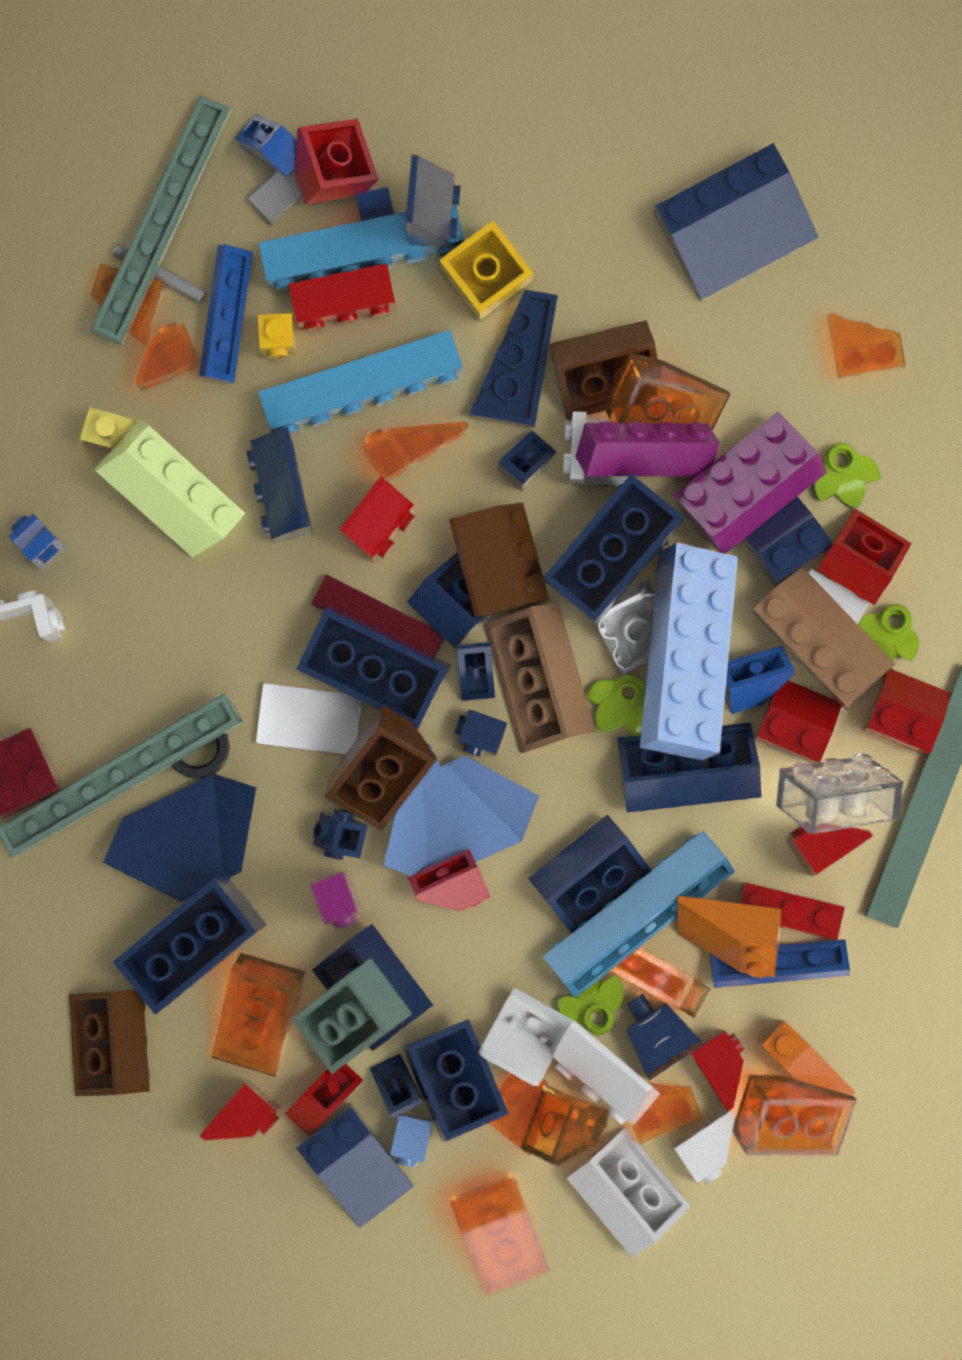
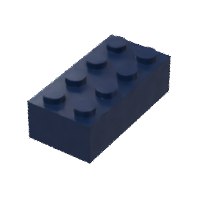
(613, 549)
(373, 666)
(189, 943)

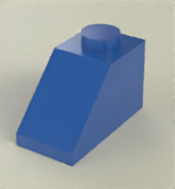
(756, 678)

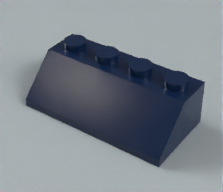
(668, 780)

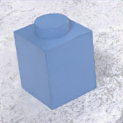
(411, 1140)

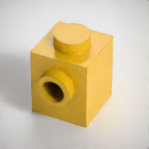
(276, 335)

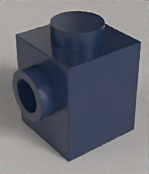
(480, 733)

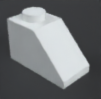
(707, 1148)

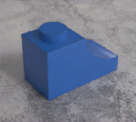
(269, 143)
(35, 540)

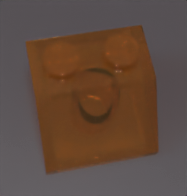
(563, 1126)

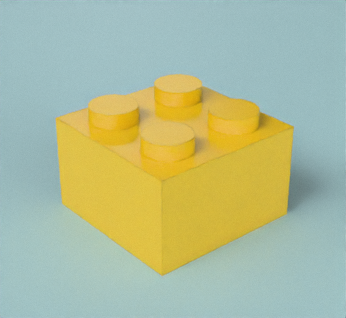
(486, 270)

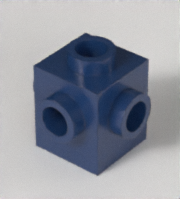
(339, 834)

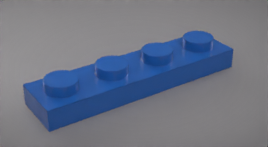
(225, 314)
(794, 963)

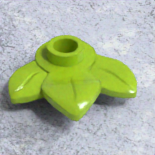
(847, 480)
(890, 639)
(615, 707)
(598, 997)

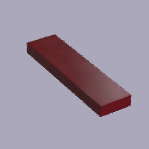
(378, 614)

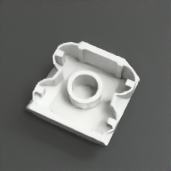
(629, 626)

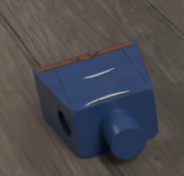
(659, 1036)

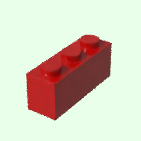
(342, 297)
(797, 911)

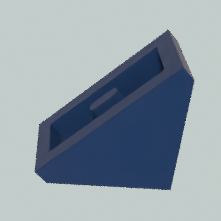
(526, 460)
(475, 671)
(396, 1086)

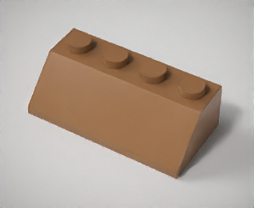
(823, 637)
(539, 677)

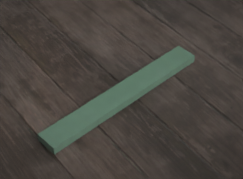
(160, 221)
(119, 775)
(920, 817)

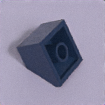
(446, 602)

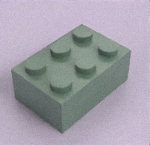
(351, 1016)

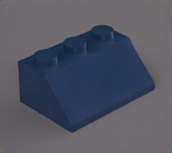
(279, 486)
(589, 873)
(359, 950)
(455, 1080)

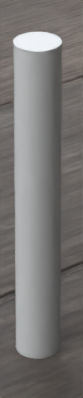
(169, 278)

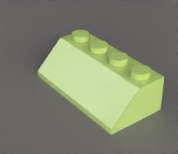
(169, 490)

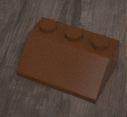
(592, 363)
(499, 560)
(381, 769)
(109, 1043)

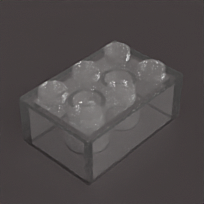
(839, 793)

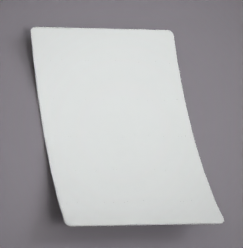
(308, 719)

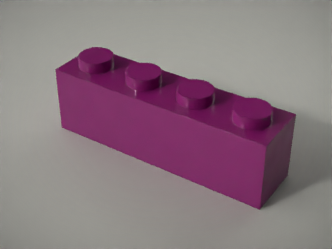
(646, 449)
(337, 900)

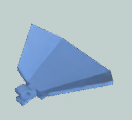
(457, 811)

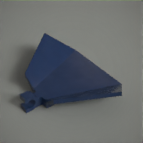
(186, 837)

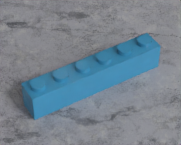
(344, 250)
(362, 382)
(638, 913)

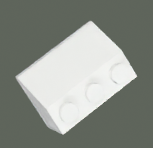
(603, 1075)
(628, 1192)

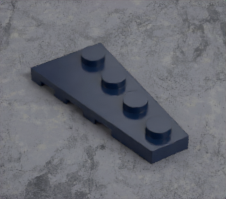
(518, 369)

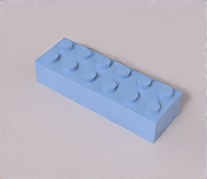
(689, 652)

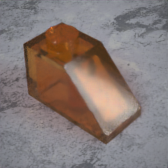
(167, 357)

